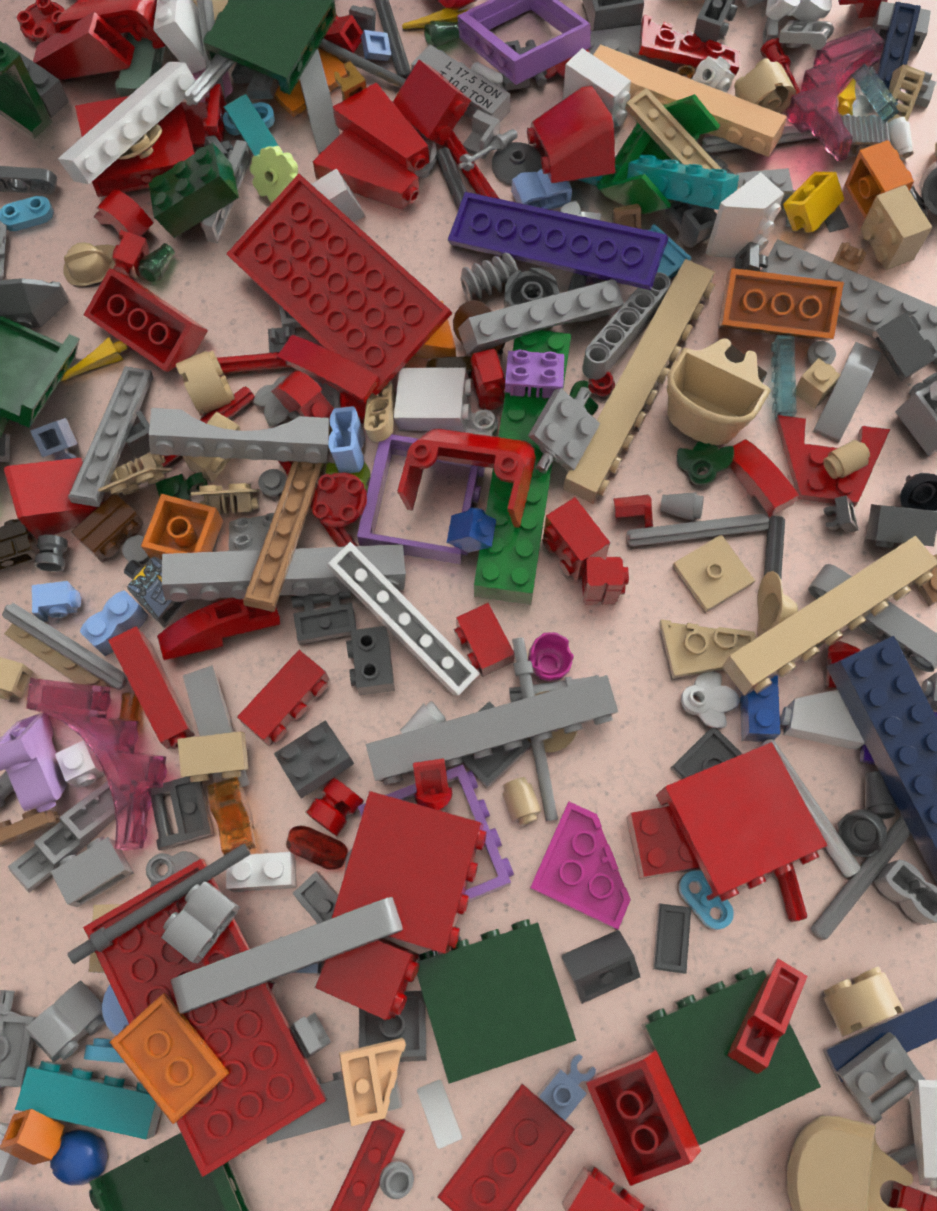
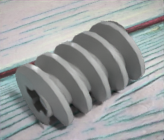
(487, 275)

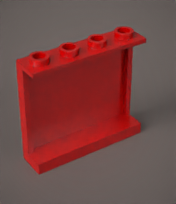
(137, 173)
(744, 821)
(419, 861)

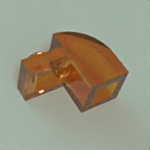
(232, 814)

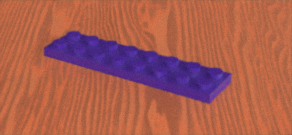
(558, 240)

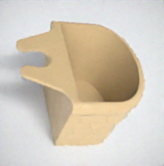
(712, 395)
(840, 1168)

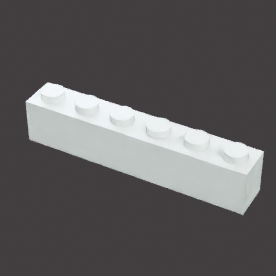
(127, 123)
(402, 619)

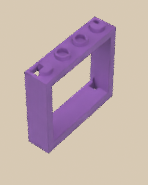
(477, 22)
(399, 446)
(480, 812)

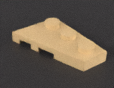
(698, 648)

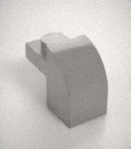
(310, 1035)

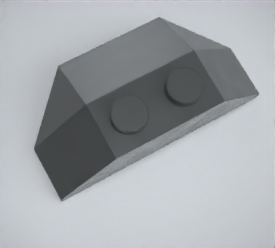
(31, 301)

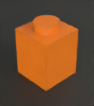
(32, 1137)

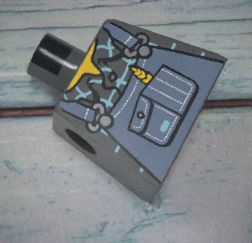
(148, 591)

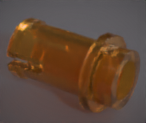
(128, 711)

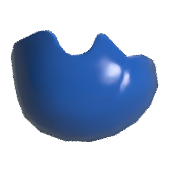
(79, 1158)

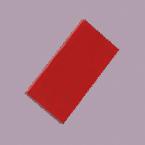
(508, 1156)

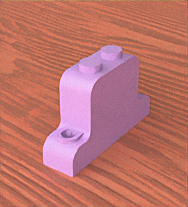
(31, 763)

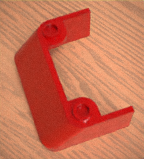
(510, 458)

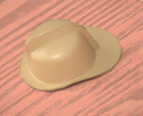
(87, 263)
(772, 603)

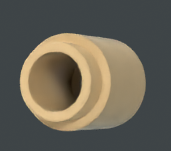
(847, 459)
(521, 801)

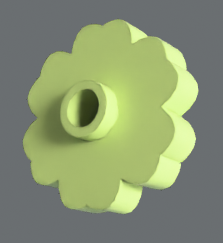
(272, 171)

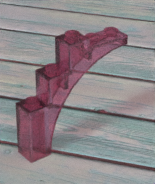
(817, 104)
(113, 742)

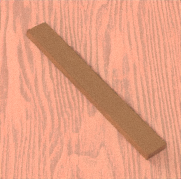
(283, 535)

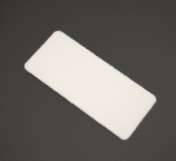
(439, 1114)

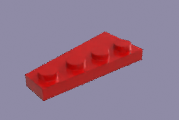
(686, 49)

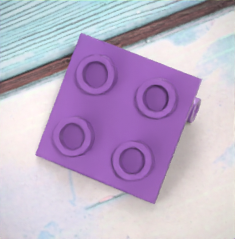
(534, 370)

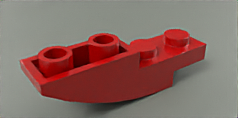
(208, 625)

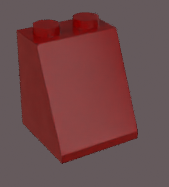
(42, 495)

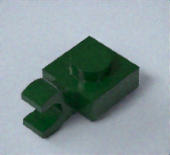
(180, 487)

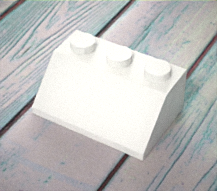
(745, 218)

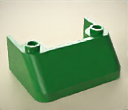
(640, 189)

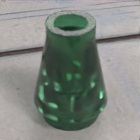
(440, 32)
(155, 264)

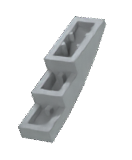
(318, 103)
(209, 709)
(66, 838)

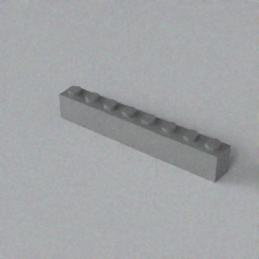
(229, 572)
(494, 728)

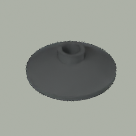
(515, 159)

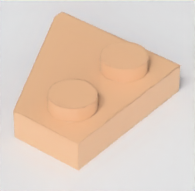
(369, 1078)

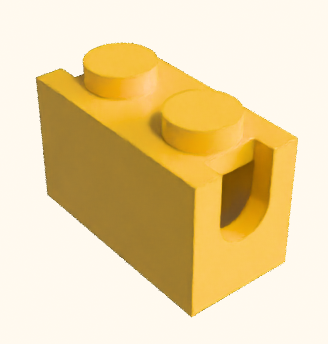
(814, 201)

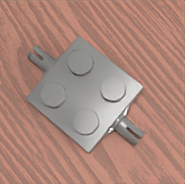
(563, 429)
(15, 1043)

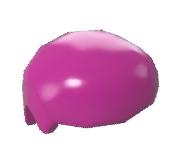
(550, 656)

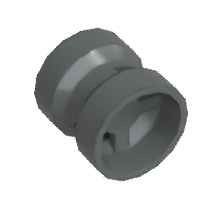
(51, 553)

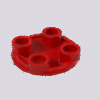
(39, 20)
(339, 499)

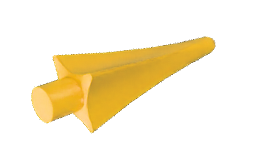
(443, 15)
(847, 98)
(104, 354)

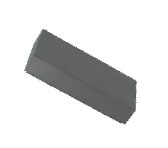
(672, 938)

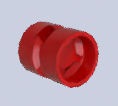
(323, 809)

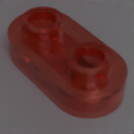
(316, 847)

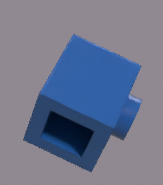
(471, 530)

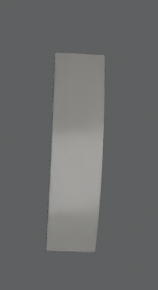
(847, 392)

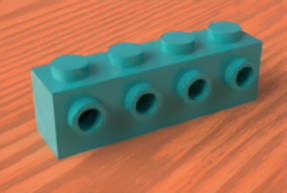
(686, 182)
(89, 1100)

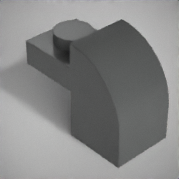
(692, 222)

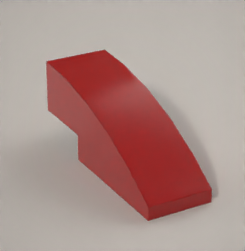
(762, 478)
(768, 1017)

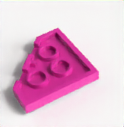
(582, 869)

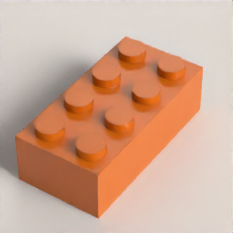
(781, 304)

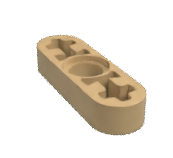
(384, 418)

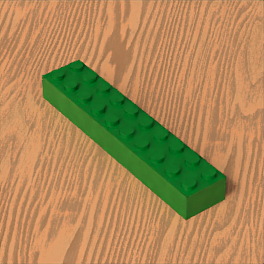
(510, 565)

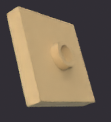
(713, 573)

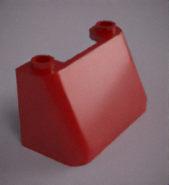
(122, 15)
(575, 137)

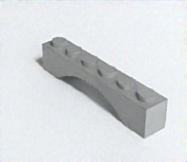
(509, 323)
(181, 434)

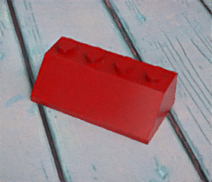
(144, 321)

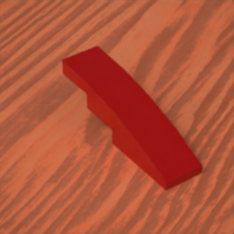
(328, 368)

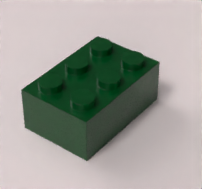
(193, 190)

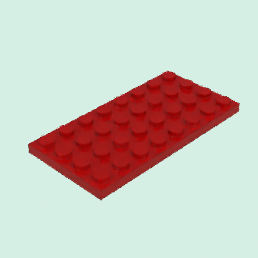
(338, 282)
(247, 1032)

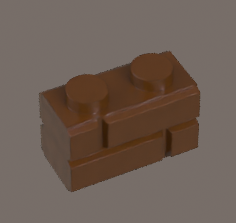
(108, 527)

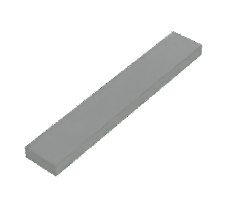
(111, 436)

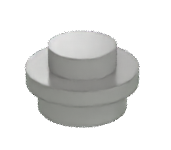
(823, 351)
(272, 482)
(396, 1180)

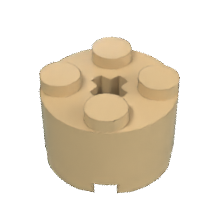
(766, 86)
(203, 382)
(862, 1003)

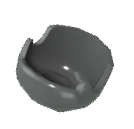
(863, 832)

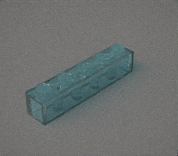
(876, 92)
(783, 376)

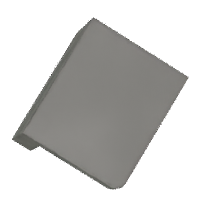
(483, 130)

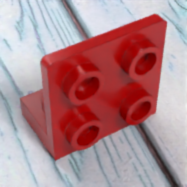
(206, 117)

